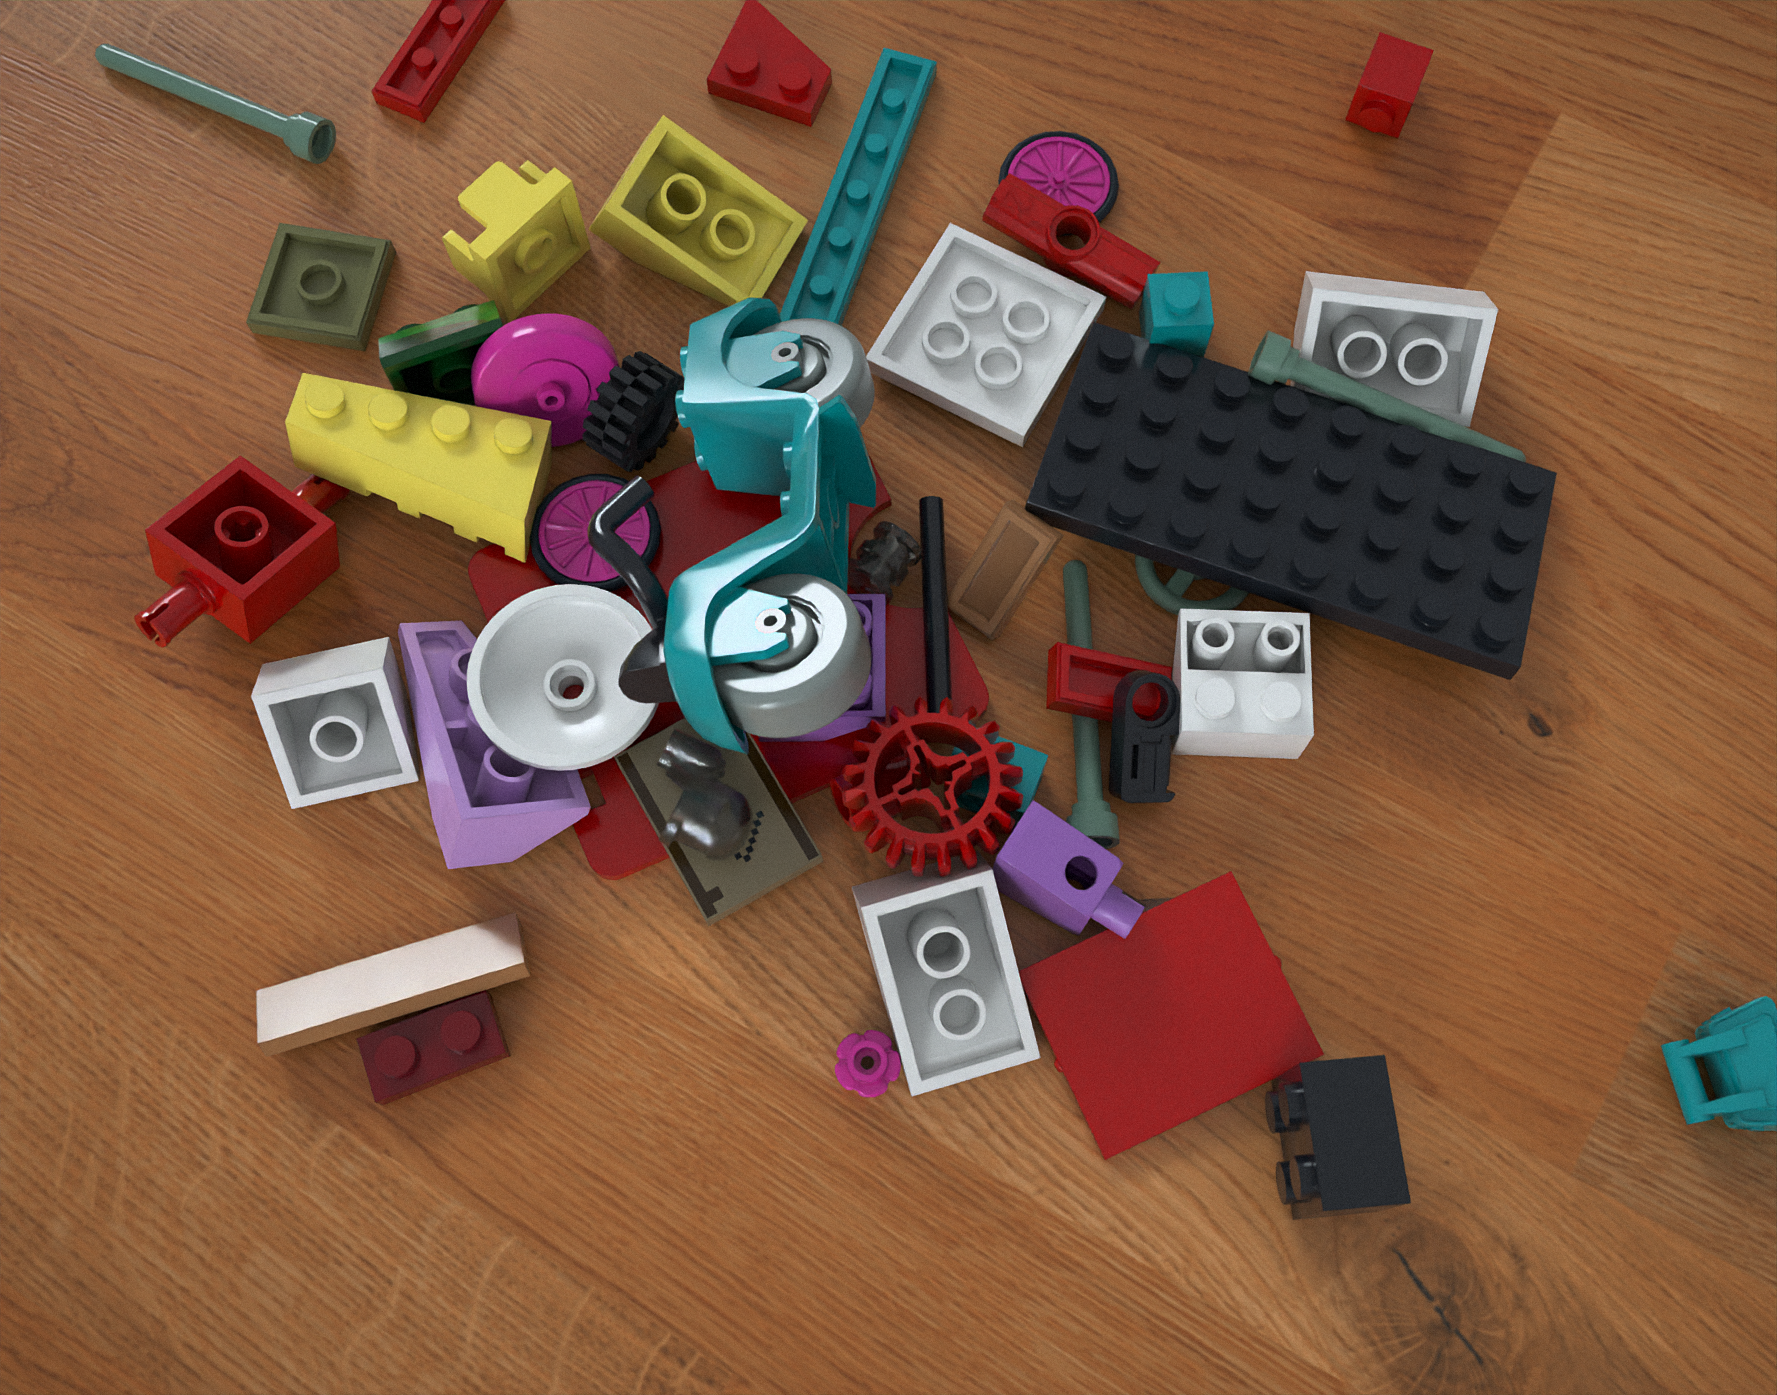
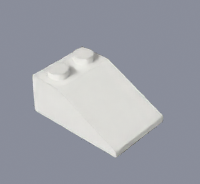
(946, 974)

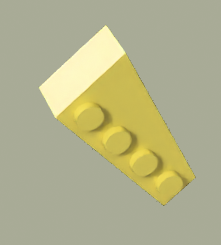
(427, 455)

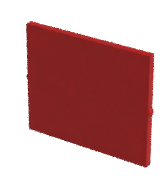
(1168, 1015)

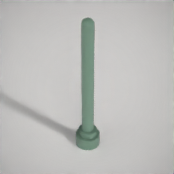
(305, 133)
(1279, 362)
(1091, 813)

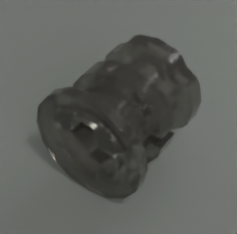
(883, 561)

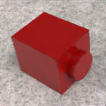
(1389, 85)

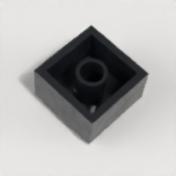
(1337, 1138)

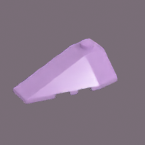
(478, 796)

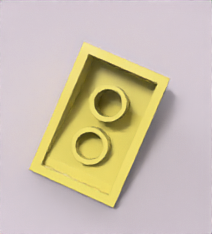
(697, 218)

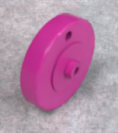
(544, 371)

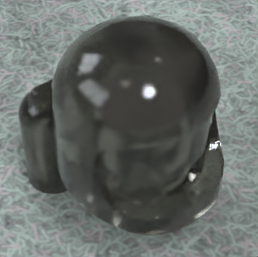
(709, 812)

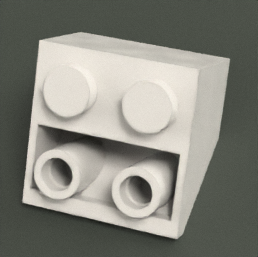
(1243, 683)

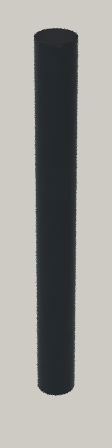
(935, 602)

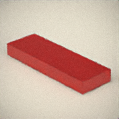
(433, 55)

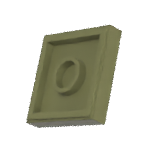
(321, 286)

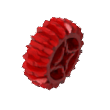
(909, 798)

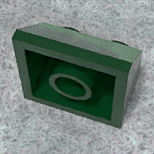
(439, 354)

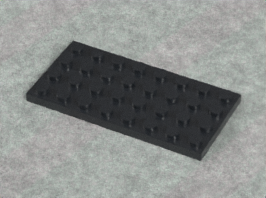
(1297, 500)

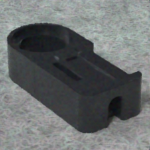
(1142, 746)

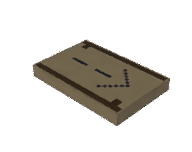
(773, 852)

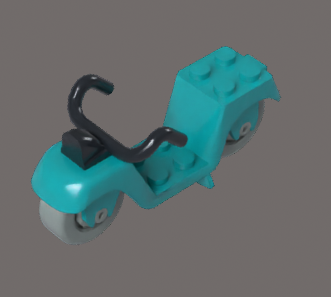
(766, 625)

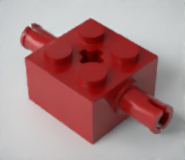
(241, 552)

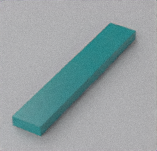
(860, 188)

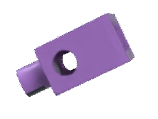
(1049, 852)

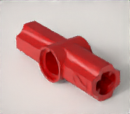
(1037, 222)

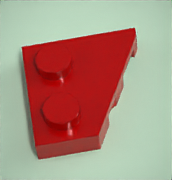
(769, 68)

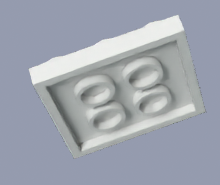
(985, 334)

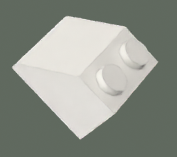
(337, 722)

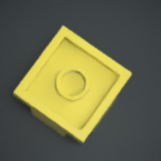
(529, 235)

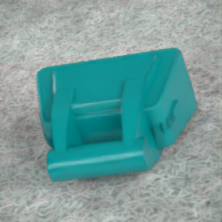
(1741, 1065)

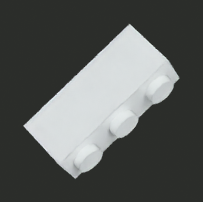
(1398, 339)

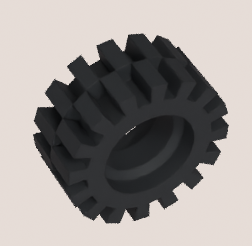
(633, 411)

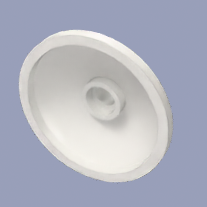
(539, 650)

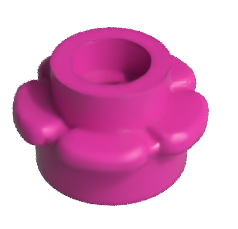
(867, 1081)

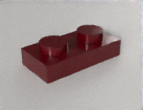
(433, 1047)

